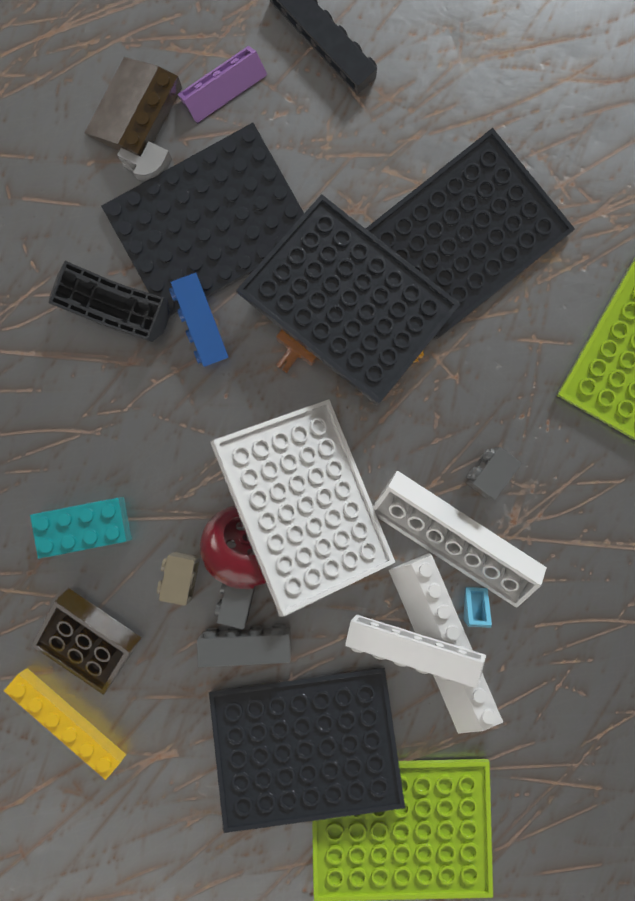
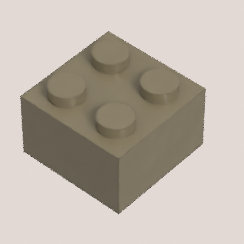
(179, 578)

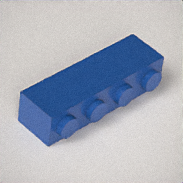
(199, 319)

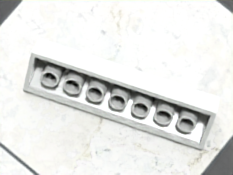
(458, 540)
(435, 617)

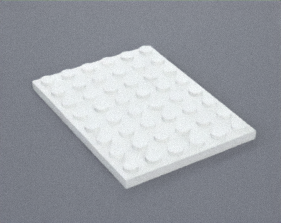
(303, 505)

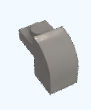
(149, 165)

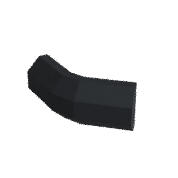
(109, 302)

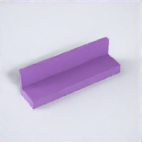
(223, 83)

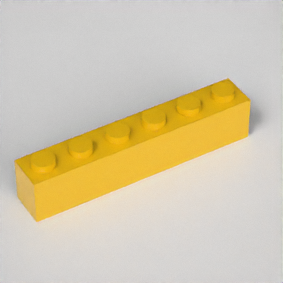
(65, 723)

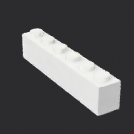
(416, 651)

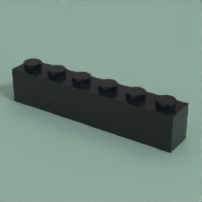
(329, 41)

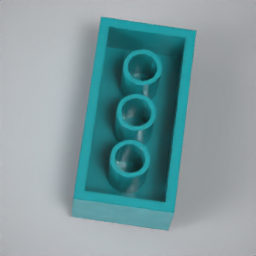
(80, 527)

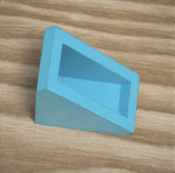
(477, 607)

